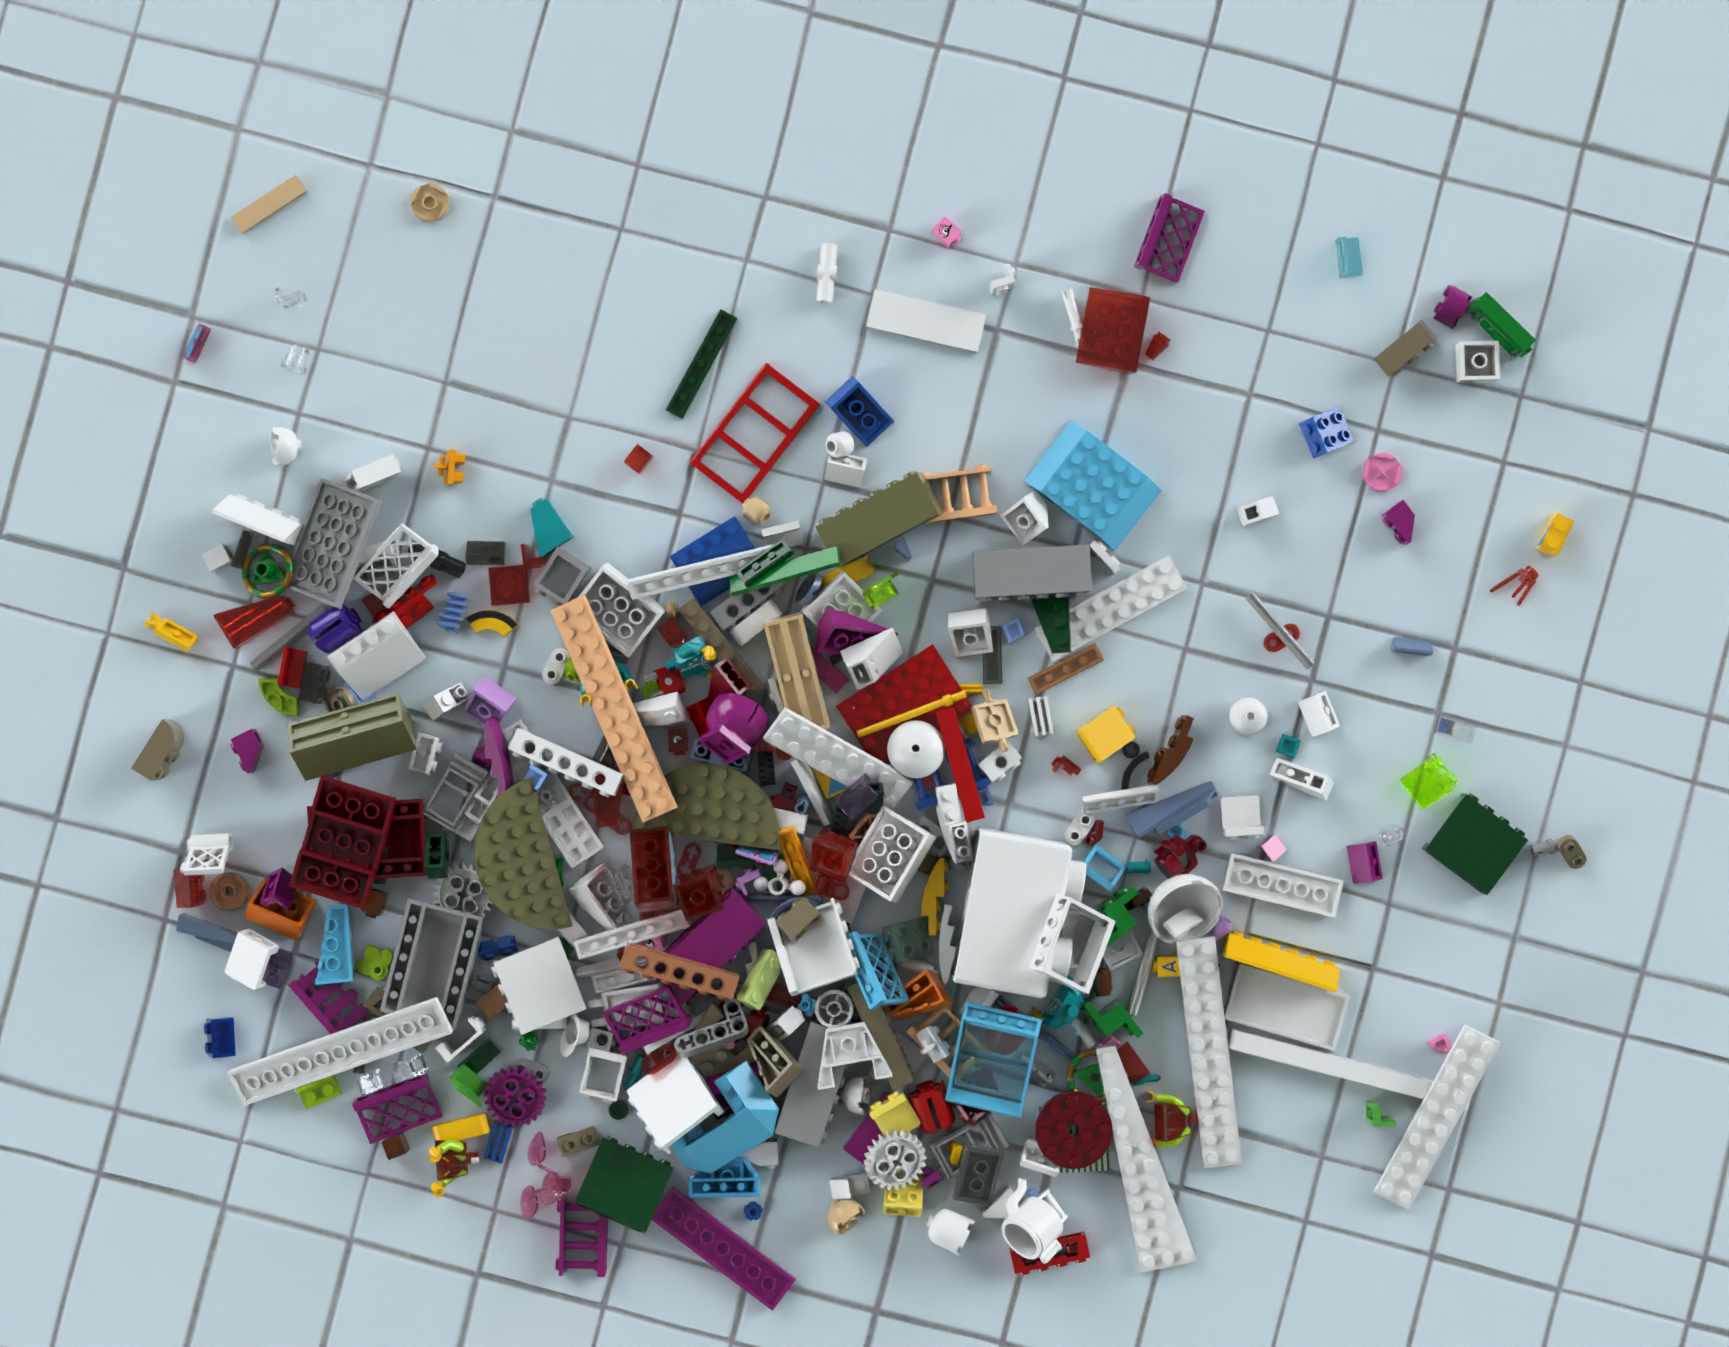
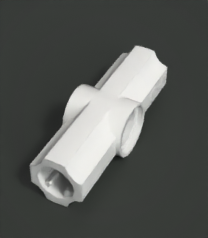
(827, 273)

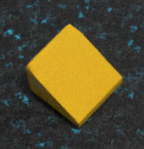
(969, 723)

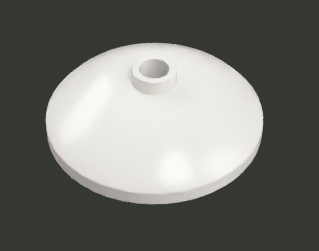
(918, 763)

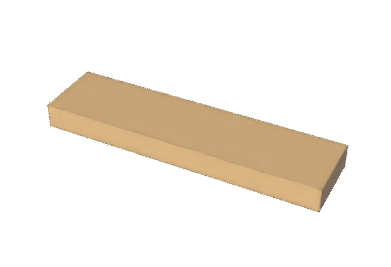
(269, 204)

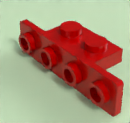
(412, 604)

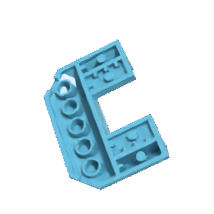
(748, 1126)

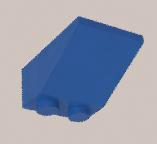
(859, 411)

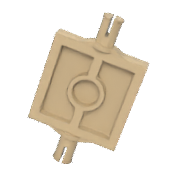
(994, 721)

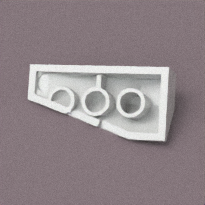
(596, 900)

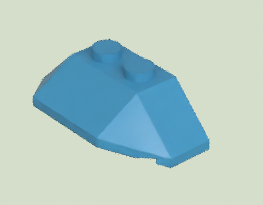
(731, 1180)

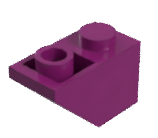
(1401, 521)
(249, 749)

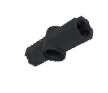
(443, 562)

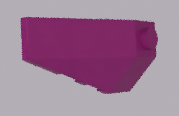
(841, 630)

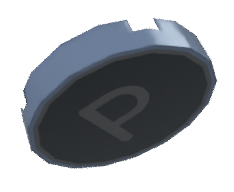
(806, 589)

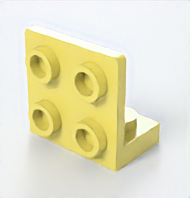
(905, 1200)

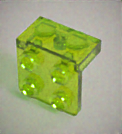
(1429, 781)

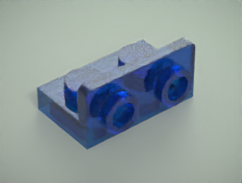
(220, 1037)

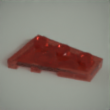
(606, 808)

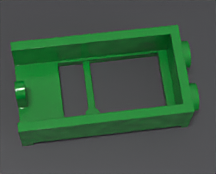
(1501, 326)

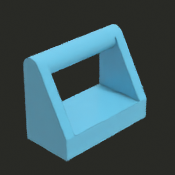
(1109, 858)

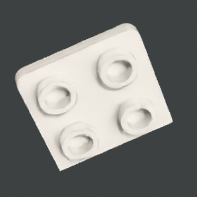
(1241, 817)

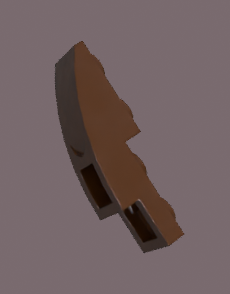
(1169, 758)

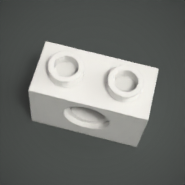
(989, 766)
(786, 1023)

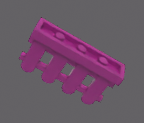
(331, 1011)

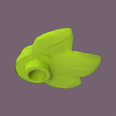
(375, 959)

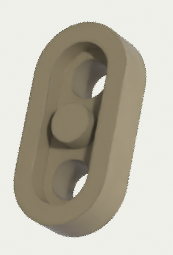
(1572, 853)

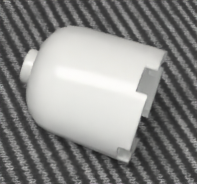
(949, 1230)

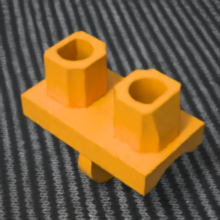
(452, 459)

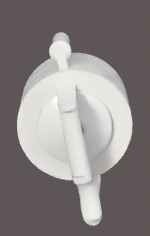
(1033, 1224)

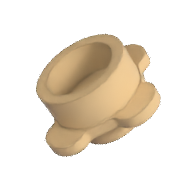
(672, 610)

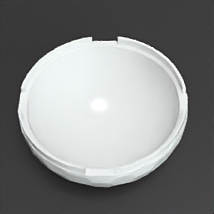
(1178, 894)

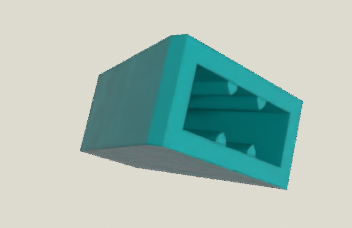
(548, 527)

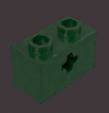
(437, 856)

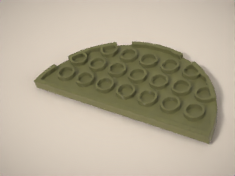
(718, 807)
(518, 861)

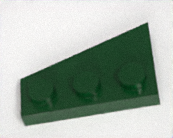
(1055, 622)

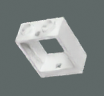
(612, 1055)

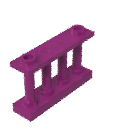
(599, 1245)

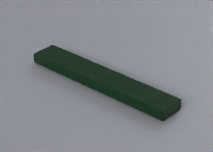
(701, 364)

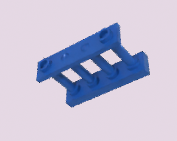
(926, 801)

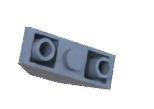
(702, 753)

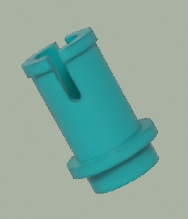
(1139, 867)

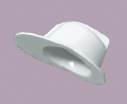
(575, 1034)

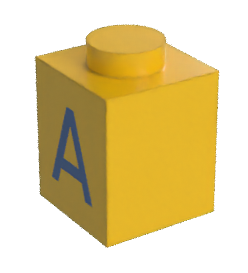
(1166, 966)

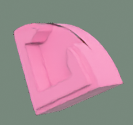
(1440, 1043)

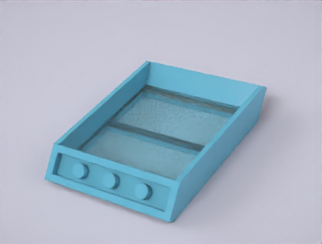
(993, 1060)

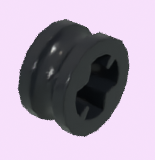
(1136, 747)

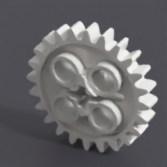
(448, 889)
(895, 1159)

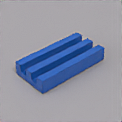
(493, 1157)

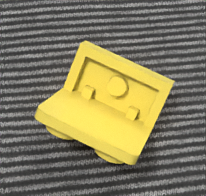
(894, 1114)

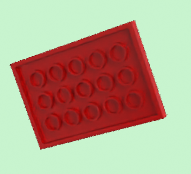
(904, 688)

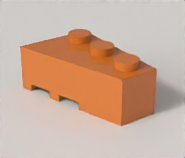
(925, 995)

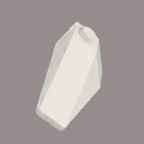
(662, 711)

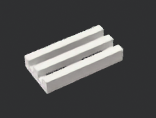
(1043, 732)

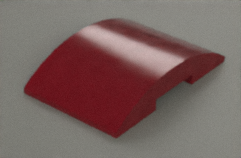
(343, 842)

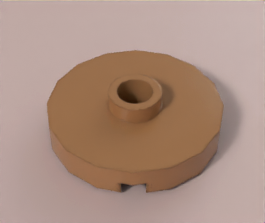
(219, 892)

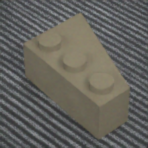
(1405, 349)

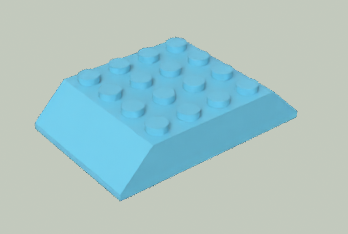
(1093, 485)

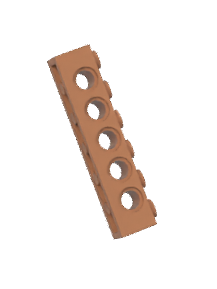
(672, 962)

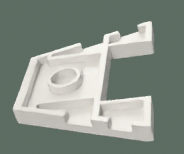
(849, 1045)

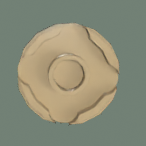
(430, 202)

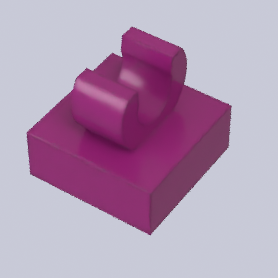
(478, 757)
(932, 1178)

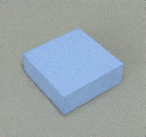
(1013, 630)

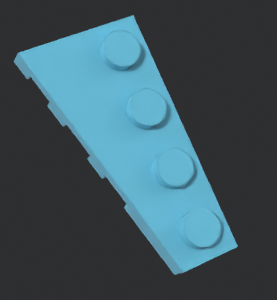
(336, 953)

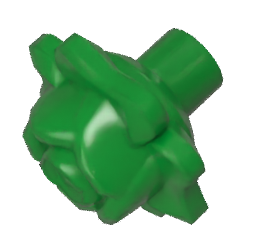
(529, 1040)

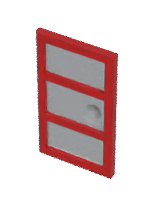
(754, 433)

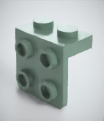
(907, 940)

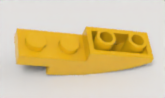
(934, 887)

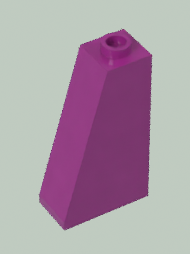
(863, 1135)

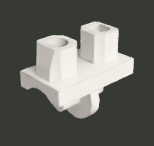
(932, 1044)

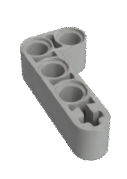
(710, 1032)

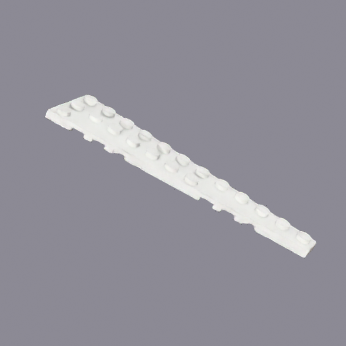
(1152, 1210)

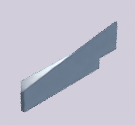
(1172, 810)
(206, 931)

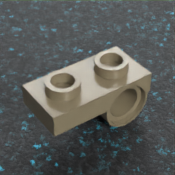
(577, 1141)

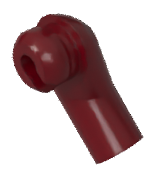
(1096, 834)

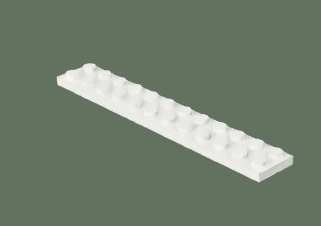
(340, 1051)
(1209, 1052)

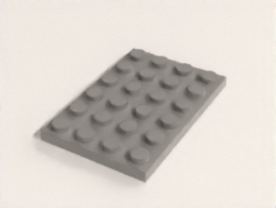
(332, 542)

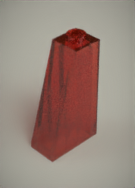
(251, 620)

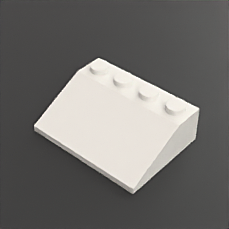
(259, 519)
(620, 618)
(376, 656)
(890, 854)

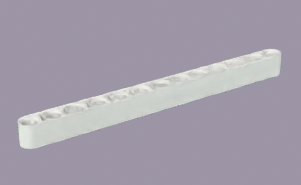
(1329, 1064)

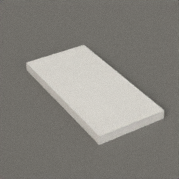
(1286, 1007)

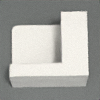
(217, 558)

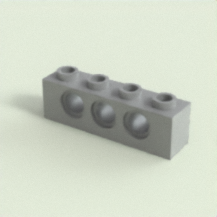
(720, 612)

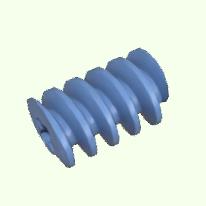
(452, 612)

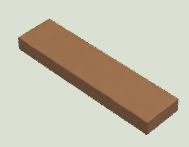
(1065, 669)

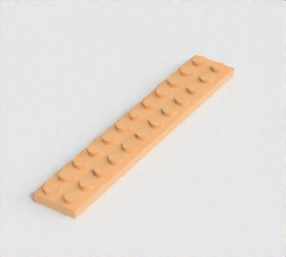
(613, 708)

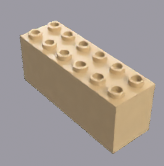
(796, 668)

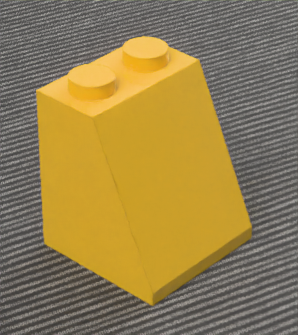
(1105, 734)

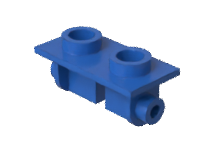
(488, 950)

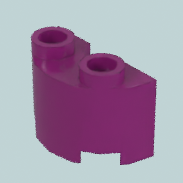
(1452, 307)

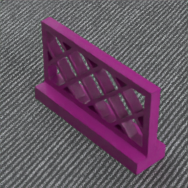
(1156, 228)
(656, 1031)
(387, 1095)

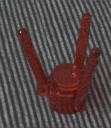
(1527, 578)

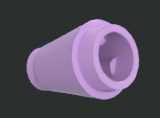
(1221, 928)

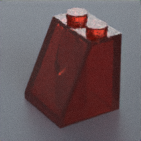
(699, 892)

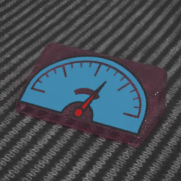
(196, 343)

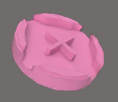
(1382, 472)

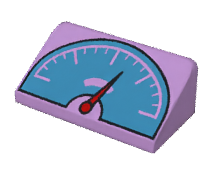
(762, 855)

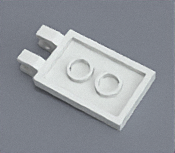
(616, 997)

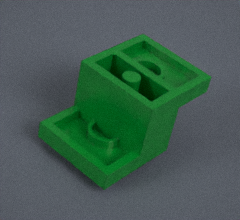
(1115, 909)
(1111, 1018)

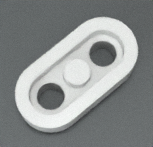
(555, 666)
(1079, 827)

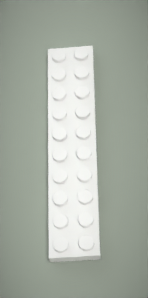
(1436, 1117)

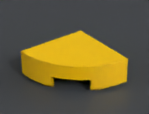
(955, 1151)

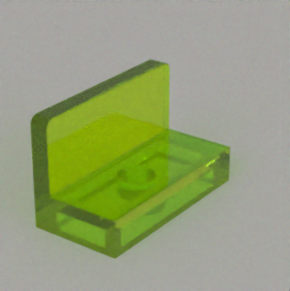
(881, 592)

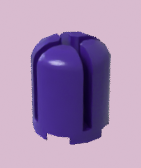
(341, 623)

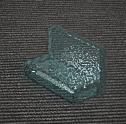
(1348, 257)

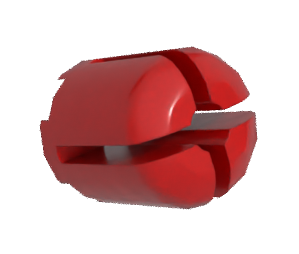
(920, 1104)

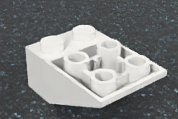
(872, 657)

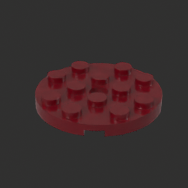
(1067, 1110)

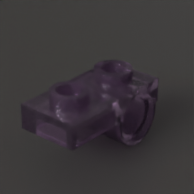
(277, 968)

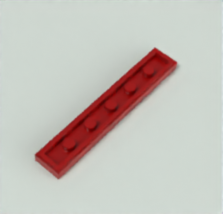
(960, 764)

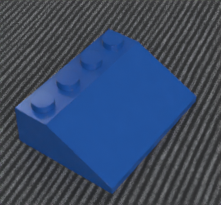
(719, 542)

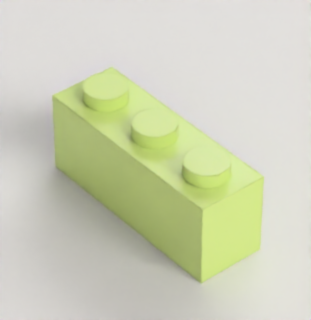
(760, 980)

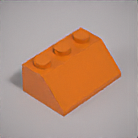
(275, 917)

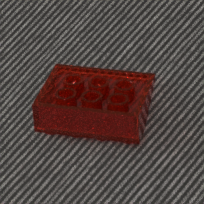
(1112, 330)

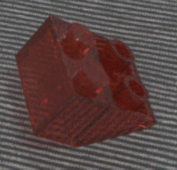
(189, 889)

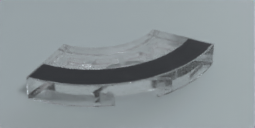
(1136, 770)

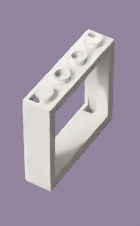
(1093, 951)

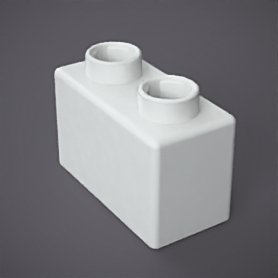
(1007, 908)

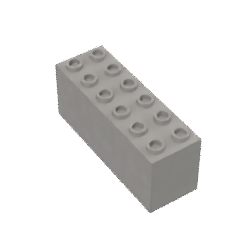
(1032, 572)
(806, 1107)

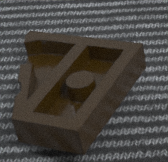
(1140, 899)

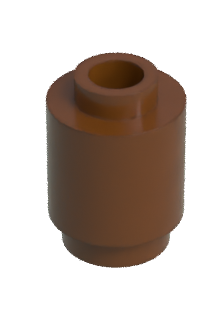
(1103, 982)

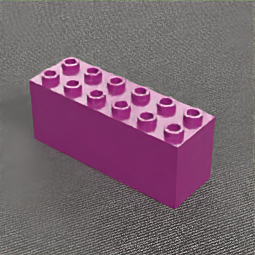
(715, 938)

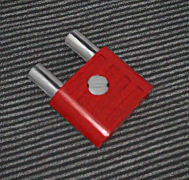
(666, 681)

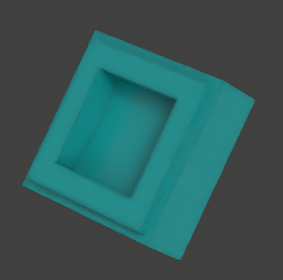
(1288, 745)

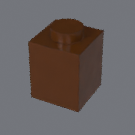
(376, 903)
(395, 1145)

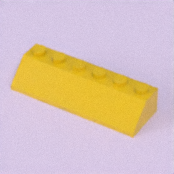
(1281, 962)

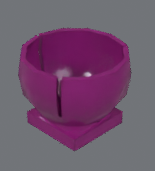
(728, 725)

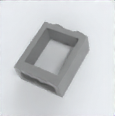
(571, 559)

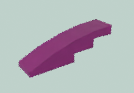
(497, 751)

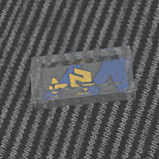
(1455, 729)

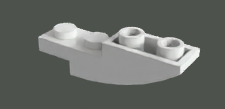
(952, 824)

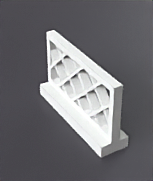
(410, 573)

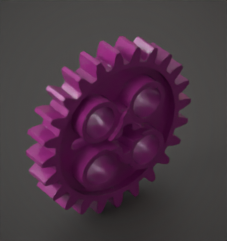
(500, 1087)

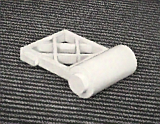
(208, 846)

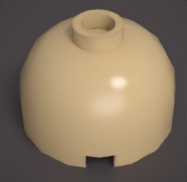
(844, 1215)

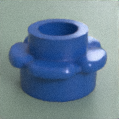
(753, 1206)

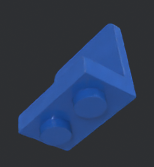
(1326, 432)

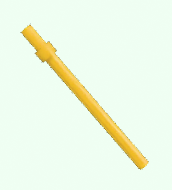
(947, 700)

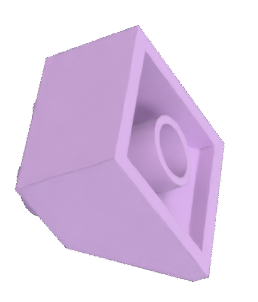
(489, 701)

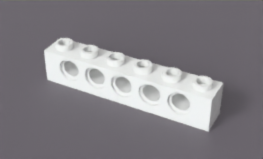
(612, 778)

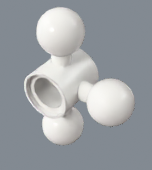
(761, 883)

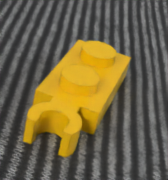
(172, 632)

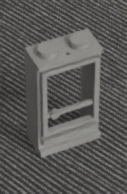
(465, 769)
(988, 1129)

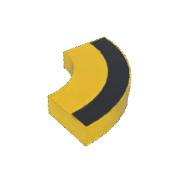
(492, 620)

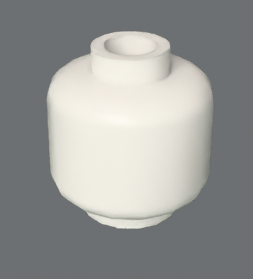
(839, 444)

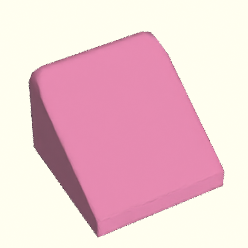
(1272, 848)

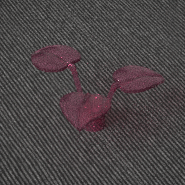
(553, 1184)

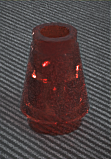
(1157, 345)

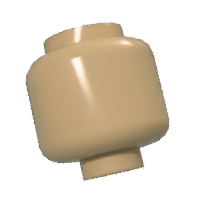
(756, 511)

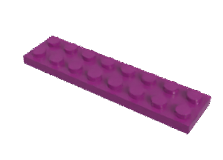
(722, 1248)

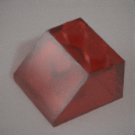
(833, 855)

